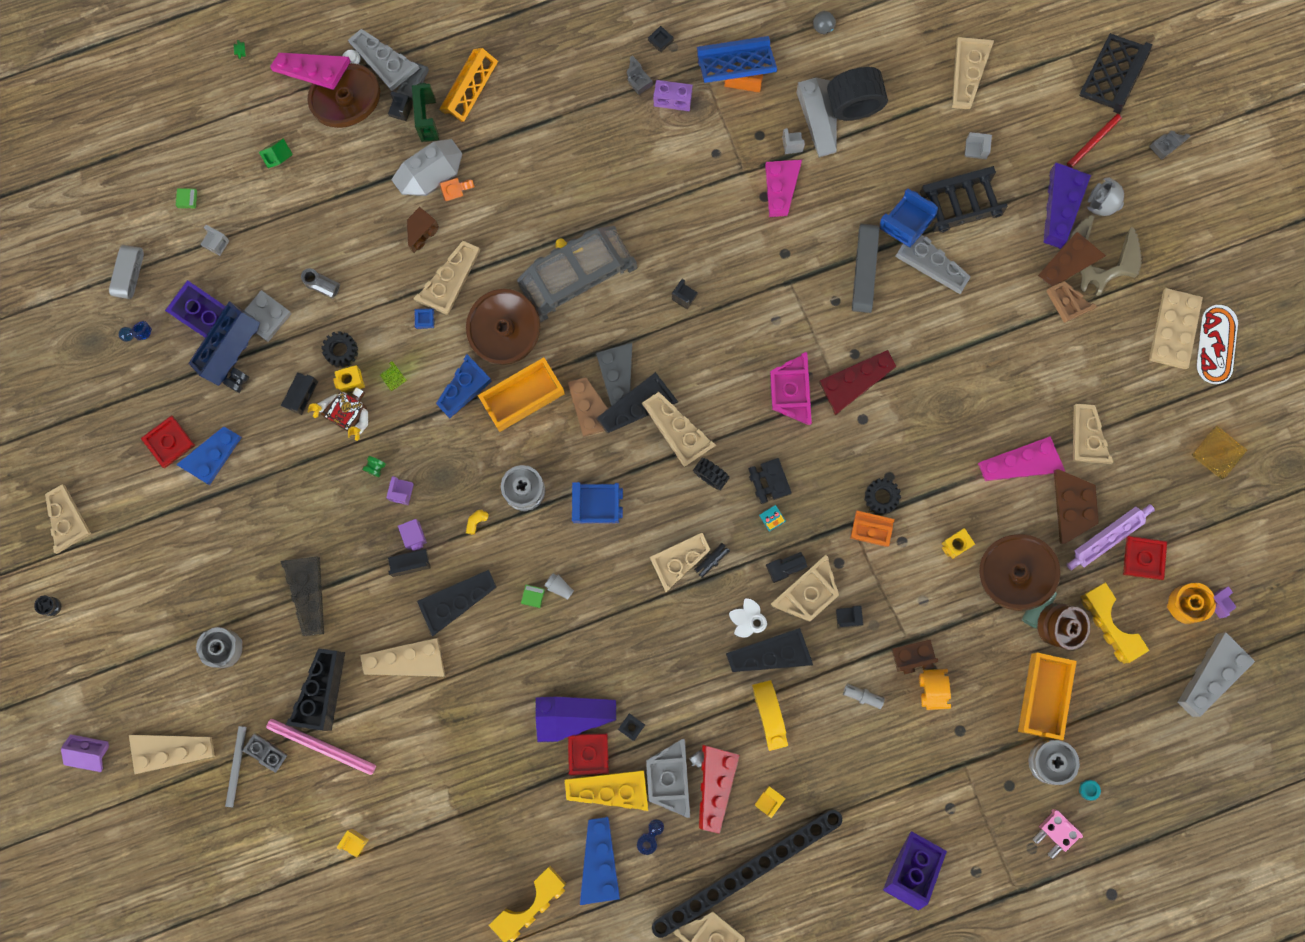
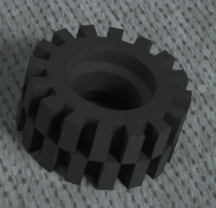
(334, 340)
(711, 473)
(890, 487)

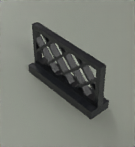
(1131, 74)

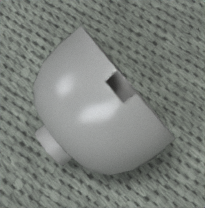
(1106, 198)

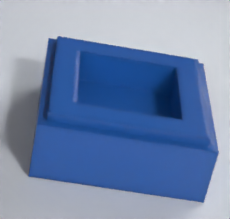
(424, 318)

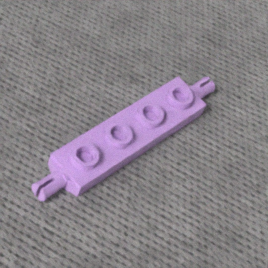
(1110, 536)

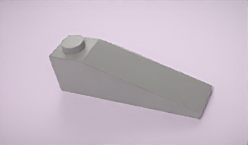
(818, 114)

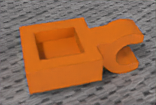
(453, 188)

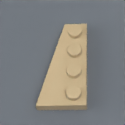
(678, 431)
(408, 660)
(161, 752)

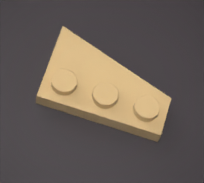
(1088, 437)
(679, 559)

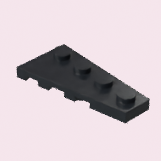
(630, 406)
(773, 653)

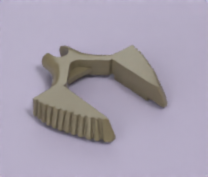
(1127, 265)

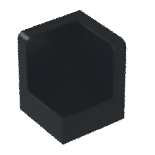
(400, 106)
(683, 294)
(849, 617)

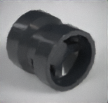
(236, 380)
(43, 606)

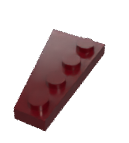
(852, 382)

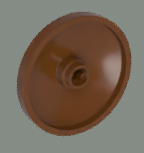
(349, 102)
(503, 326)
(1019, 572)

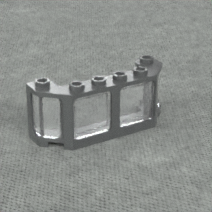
(575, 269)

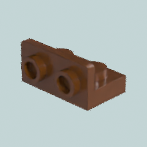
(913, 656)

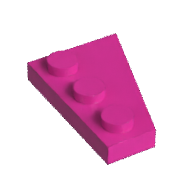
(781, 182)

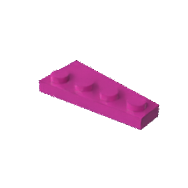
(1030, 460)

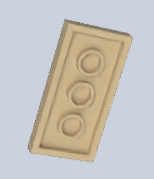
(1175, 328)

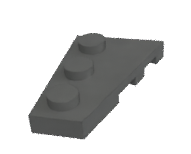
(616, 371)

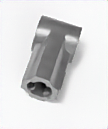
(321, 283)

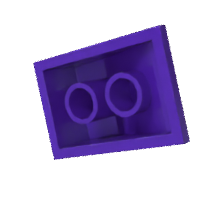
(195, 308)
(915, 871)

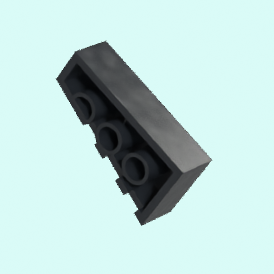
(319, 693)

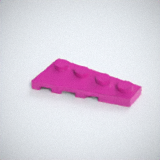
(316, 69)

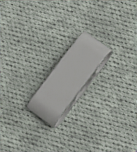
(126, 271)

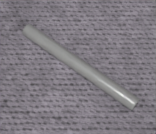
(235, 766)

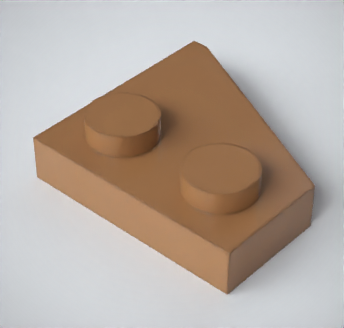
(1068, 301)

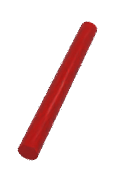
(1077, 157)

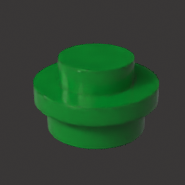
(239, 49)

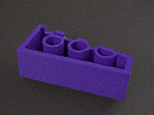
(1064, 199)

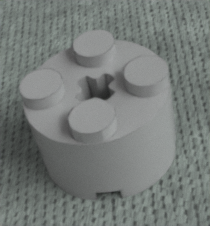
(213, 657)

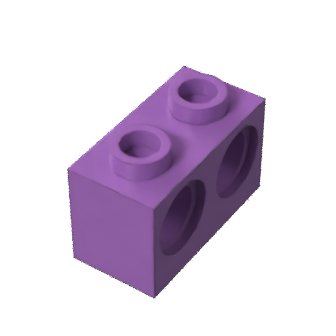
(673, 95)

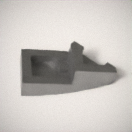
(637, 77)
(1168, 143)

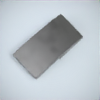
(265, 752)

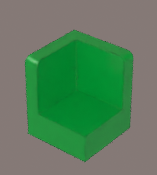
(275, 153)

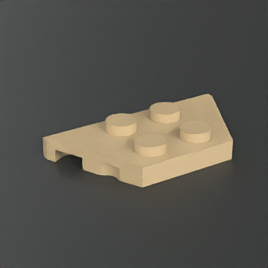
(810, 592)
(708, 929)

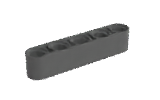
(865, 268)

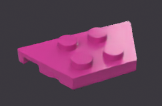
(791, 389)

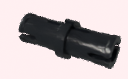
(711, 560)

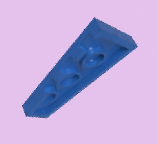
(599, 869)

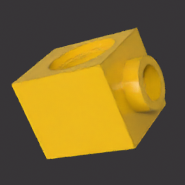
(357, 380)
(964, 539)

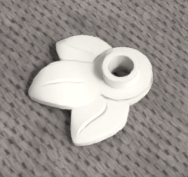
(744, 619)

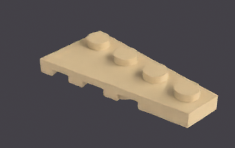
(969, 66)
(449, 279)

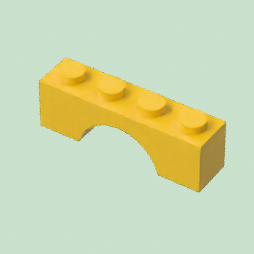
(1099, 603)
(509, 923)

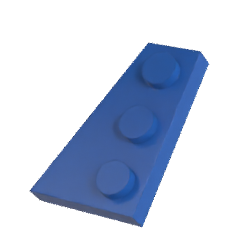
(466, 384)
(211, 455)

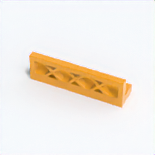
(462, 83)

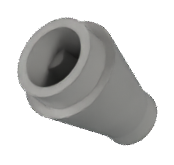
(558, 586)

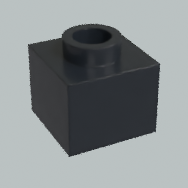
(624, 727)

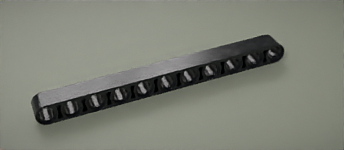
(741, 881)

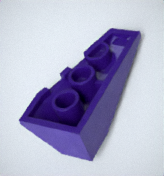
(570, 716)

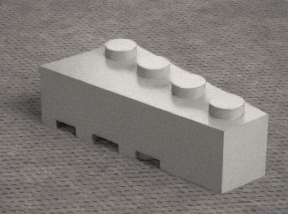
(1218, 671)

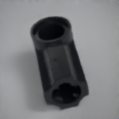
(783, 568)

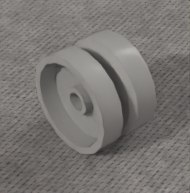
(517, 478)
(1065, 765)

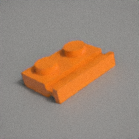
(872, 528)

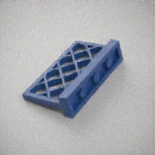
(736, 51)

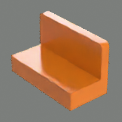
(748, 83)

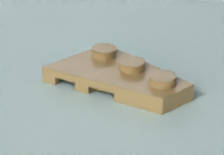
(66, 520)

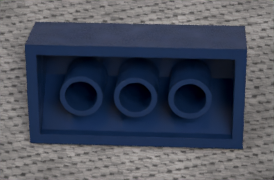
(224, 344)

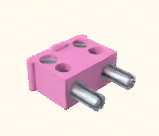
(1060, 830)

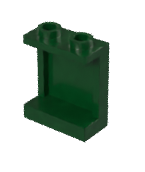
(426, 128)

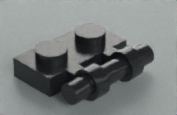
(775, 479)

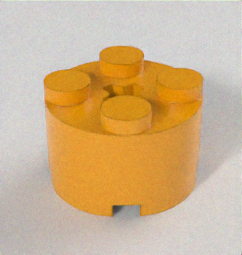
(1202, 603)
(936, 689)

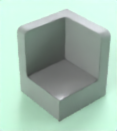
(792, 142)
(978, 145)
(214, 240)

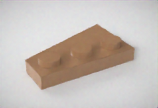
(587, 406)

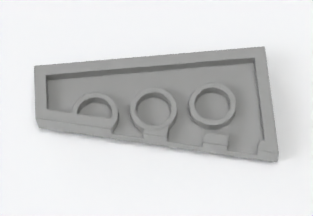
(934, 263)

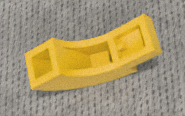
(770, 715)

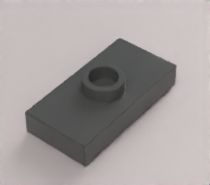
(418, 77)

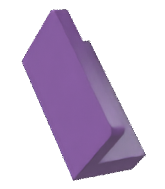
(84, 752)

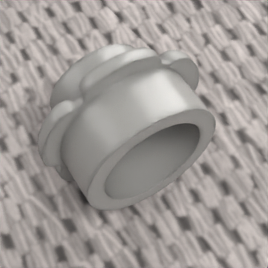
(697, 758)

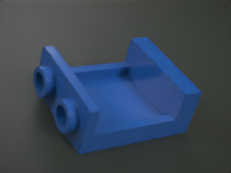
(909, 218)
(596, 503)

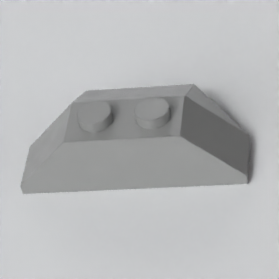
(428, 168)

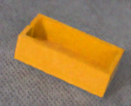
(521, 394)
(1047, 696)

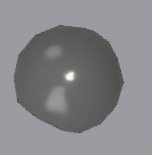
(824, 22)

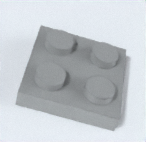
(268, 313)

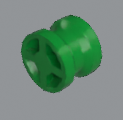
(374, 466)

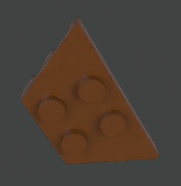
(1075, 505)

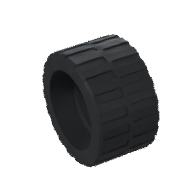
(857, 93)

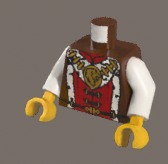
(344, 411)

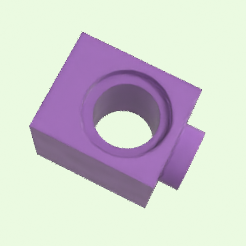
(412, 535)

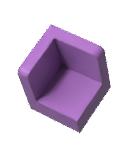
(399, 491)
(1223, 602)

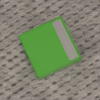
(186, 198)
(532, 596)

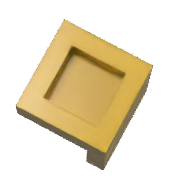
(769, 801)
(353, 842)

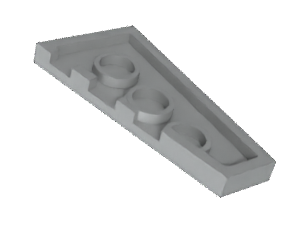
(384, 61)

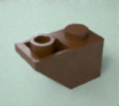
(419, 228)

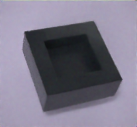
(660, 39)

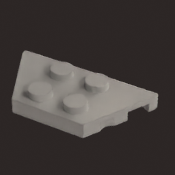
(669, 779)

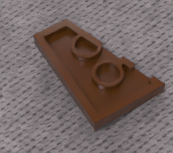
(1071, 259)

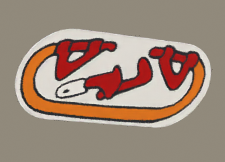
(1217, 344)

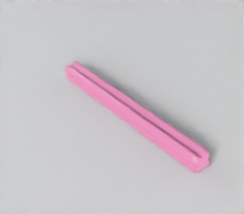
(321, 746)

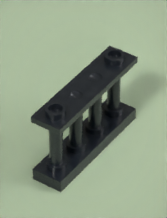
(966, 182)

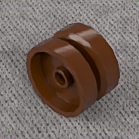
(1063, 626)

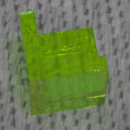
(393, 377)

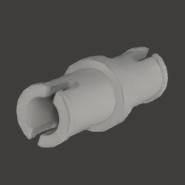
(863, 696)

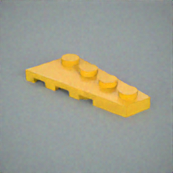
(613, 789)

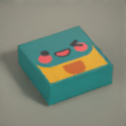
(772, 518)

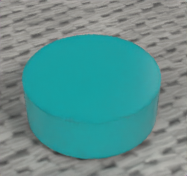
(1089, 790)

